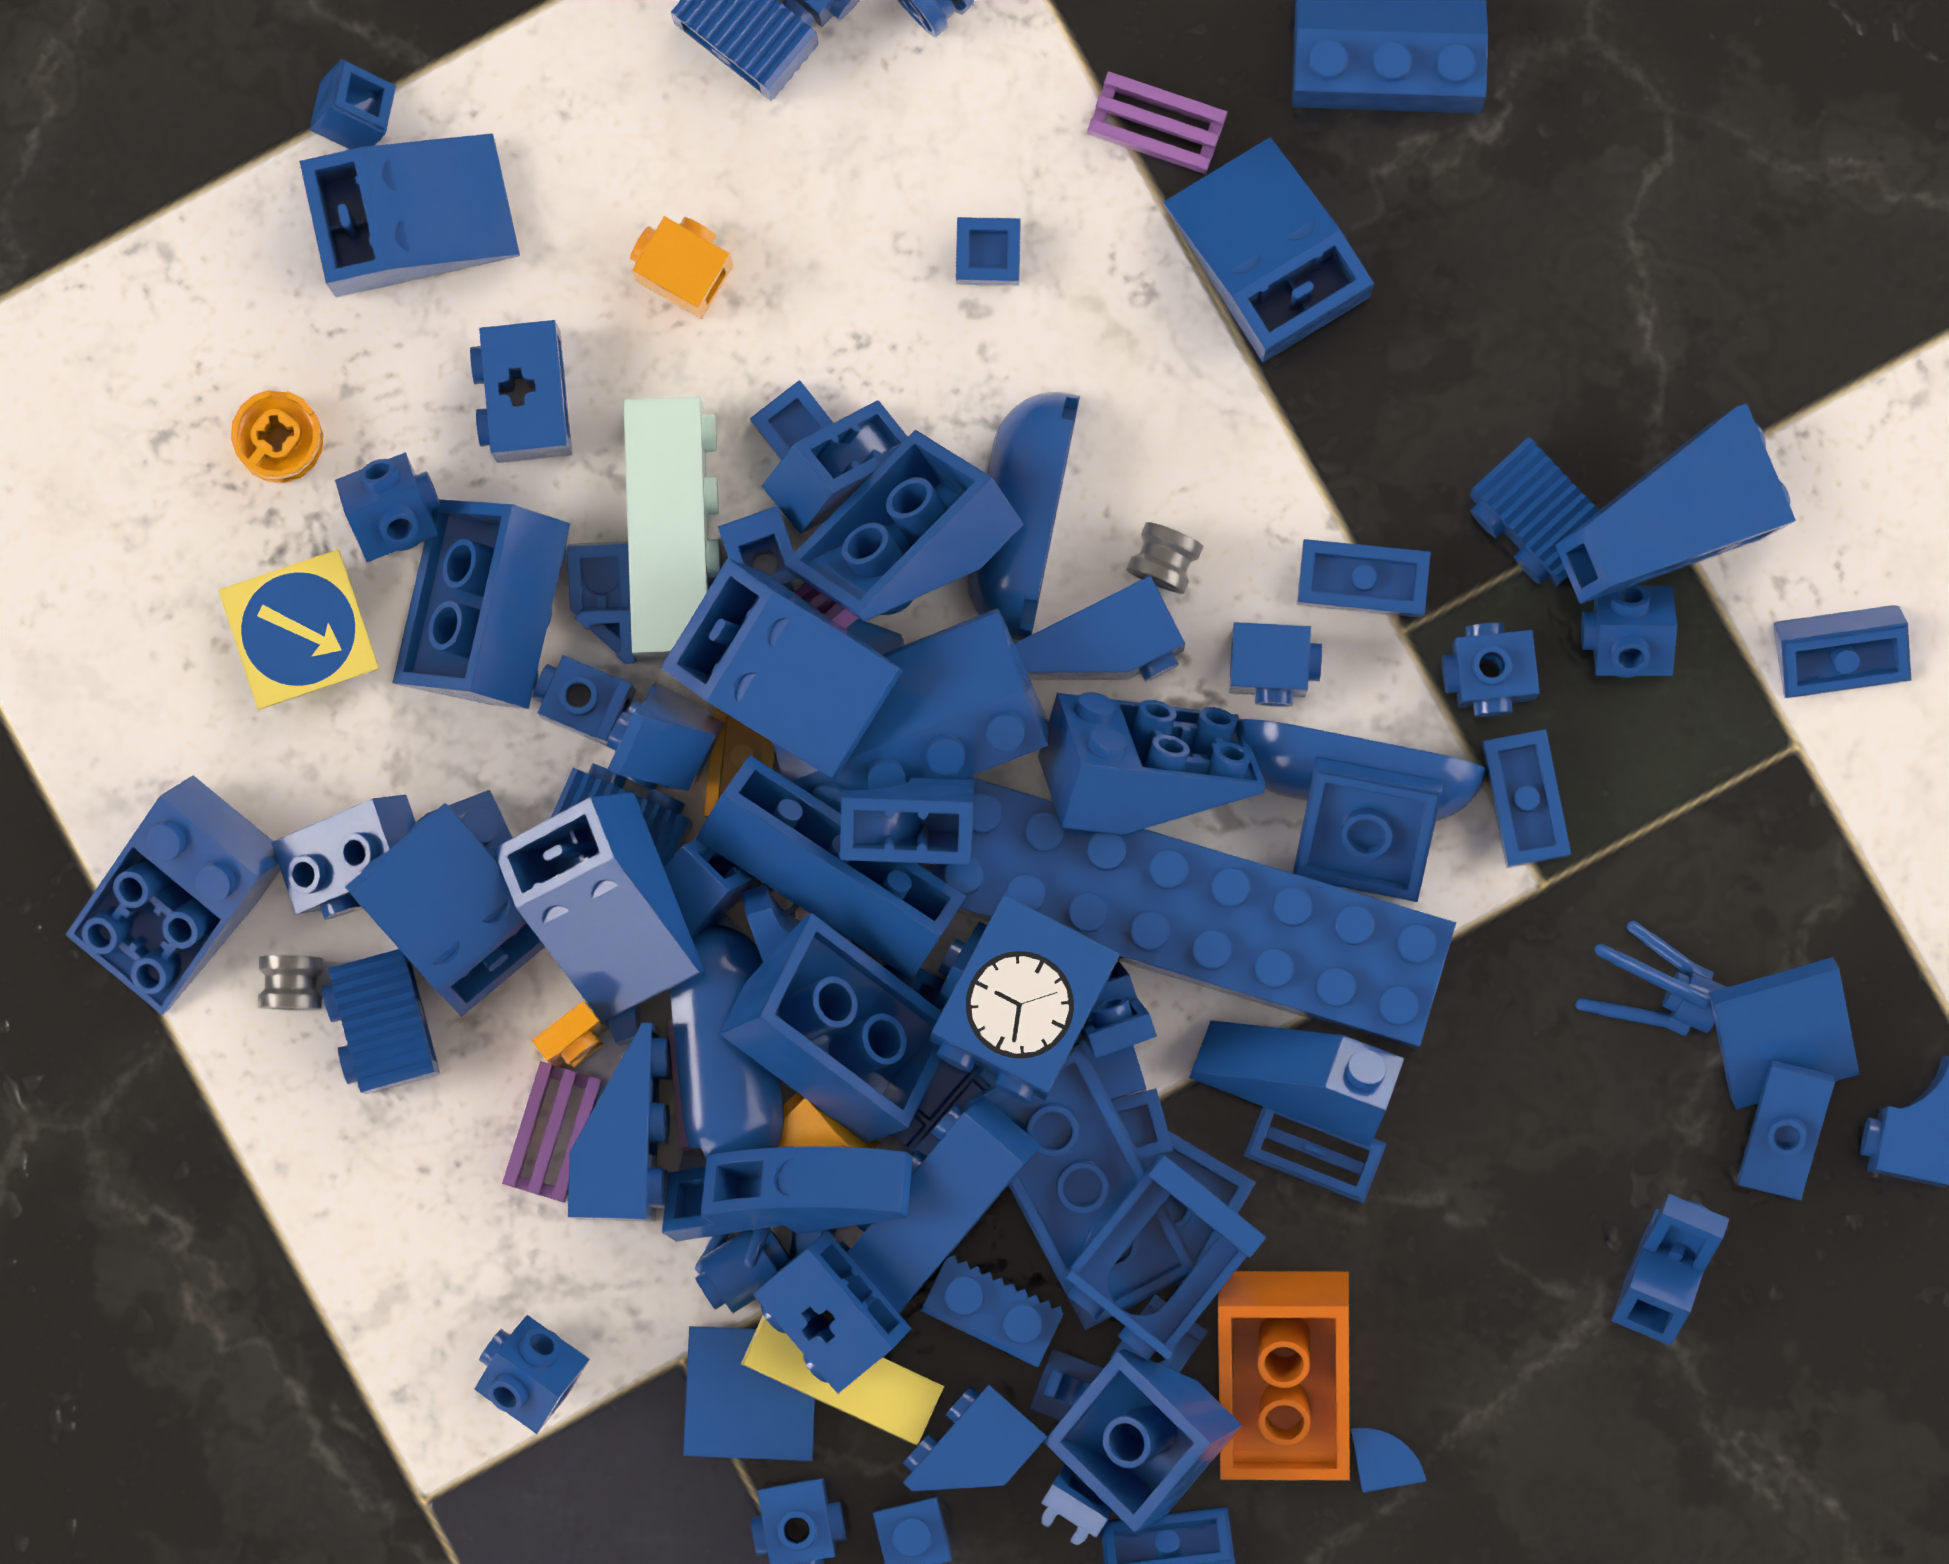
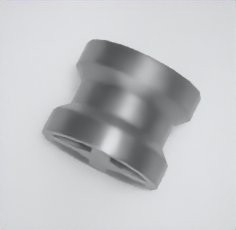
(1165, 557)
(290, 982)

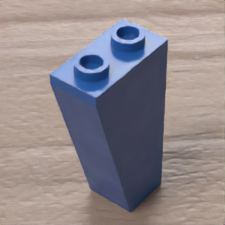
(1686, 509)

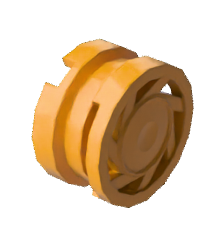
(277, 436)

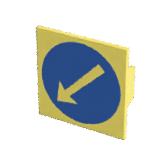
(298, 629)

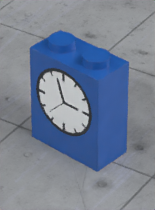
(1022, 1000)

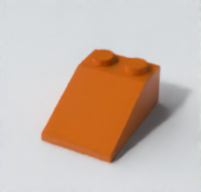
(1285, 1375)

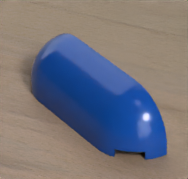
(1029, 470)
(1289, 755)
(724, 1092)

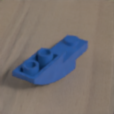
(788, 1187)

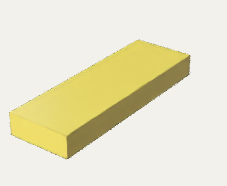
(881, 1396)

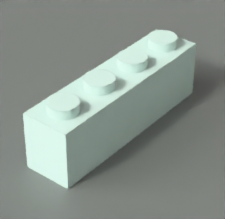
(668, 517)

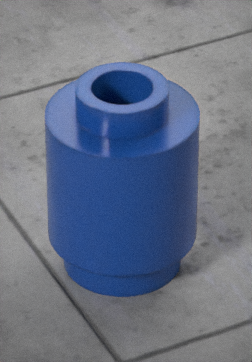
(729, 1279)

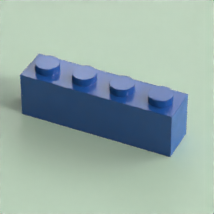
(795, 849)
(947, 1196)

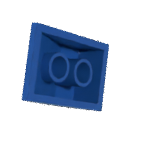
(906, 531)

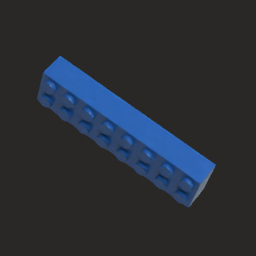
(1209, 917)

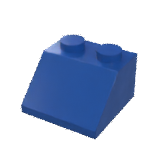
(1141, 1437)

